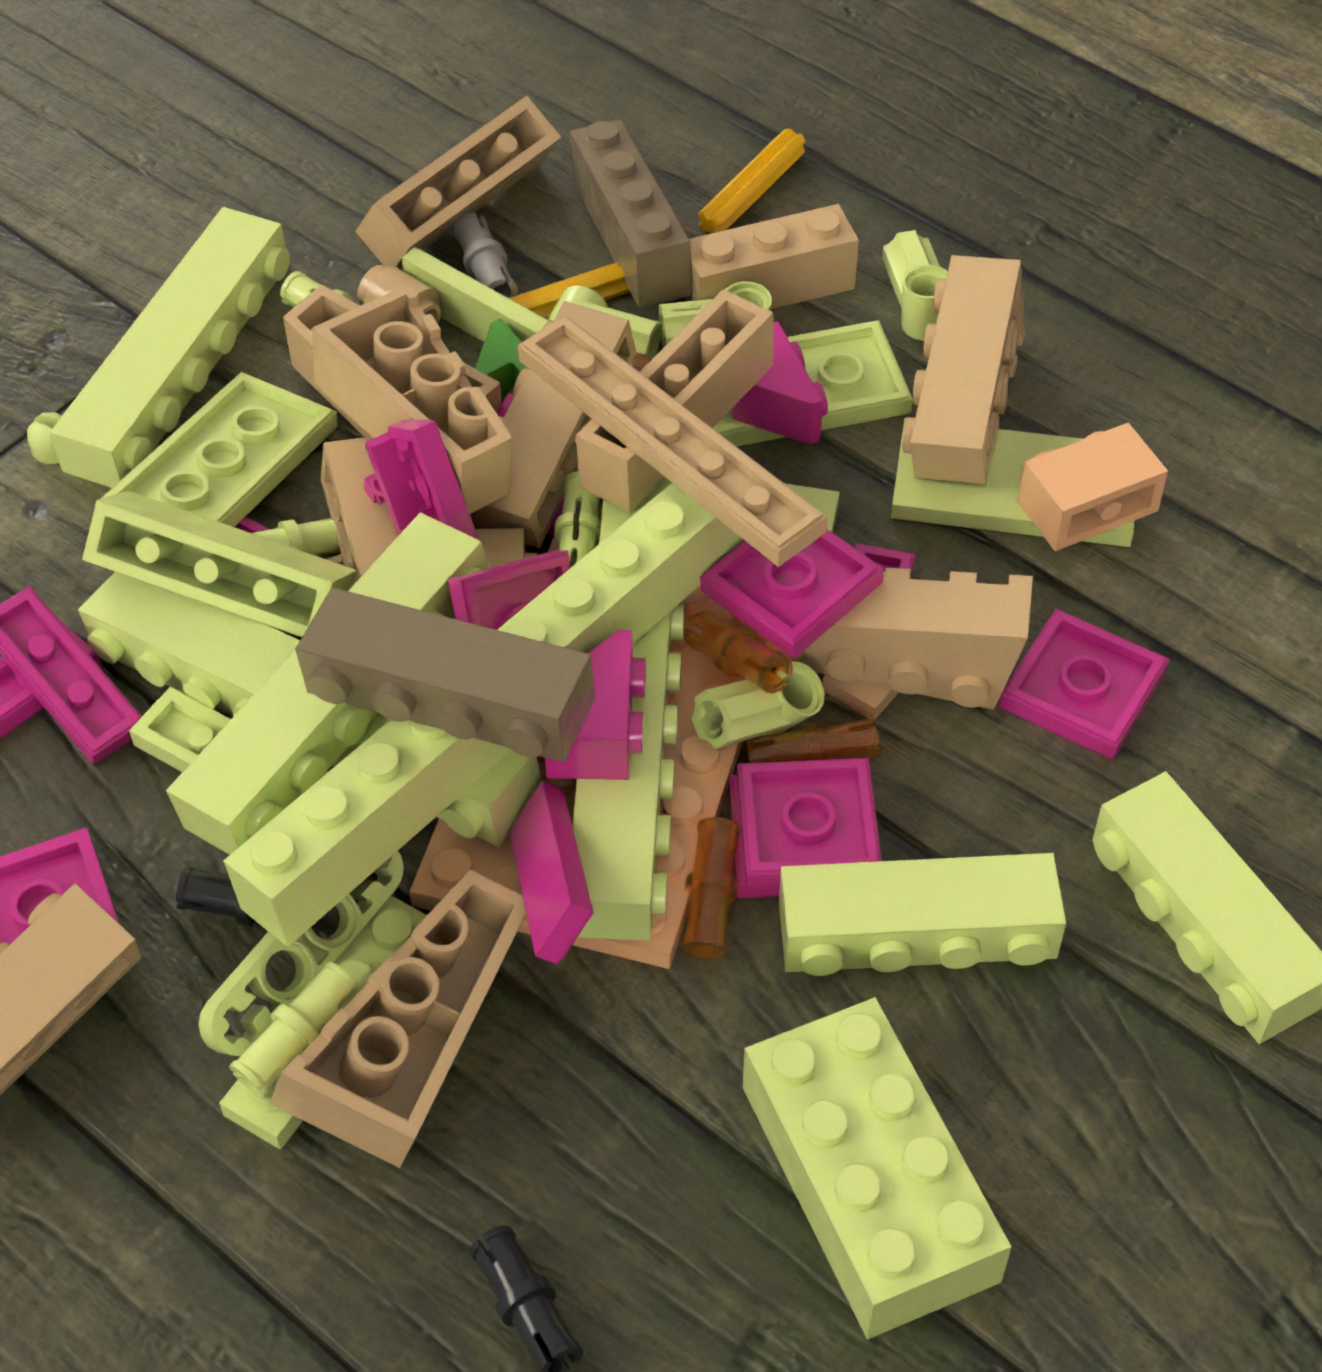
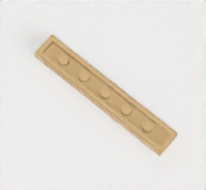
(673, 441)

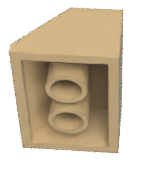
(788, 255)

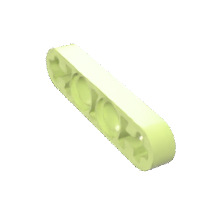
(310, 956)

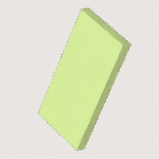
(856, 374)
(232, 451)
(987, 505)

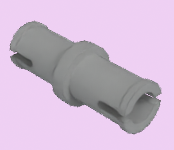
(483, 256)

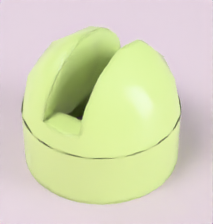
(40, 439)

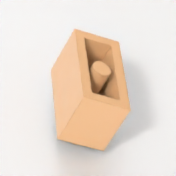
(1091, 486)

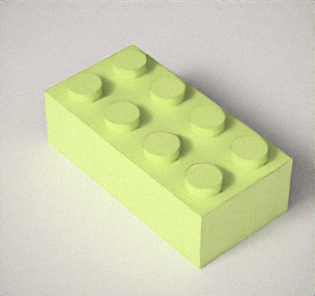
(874, 1167)

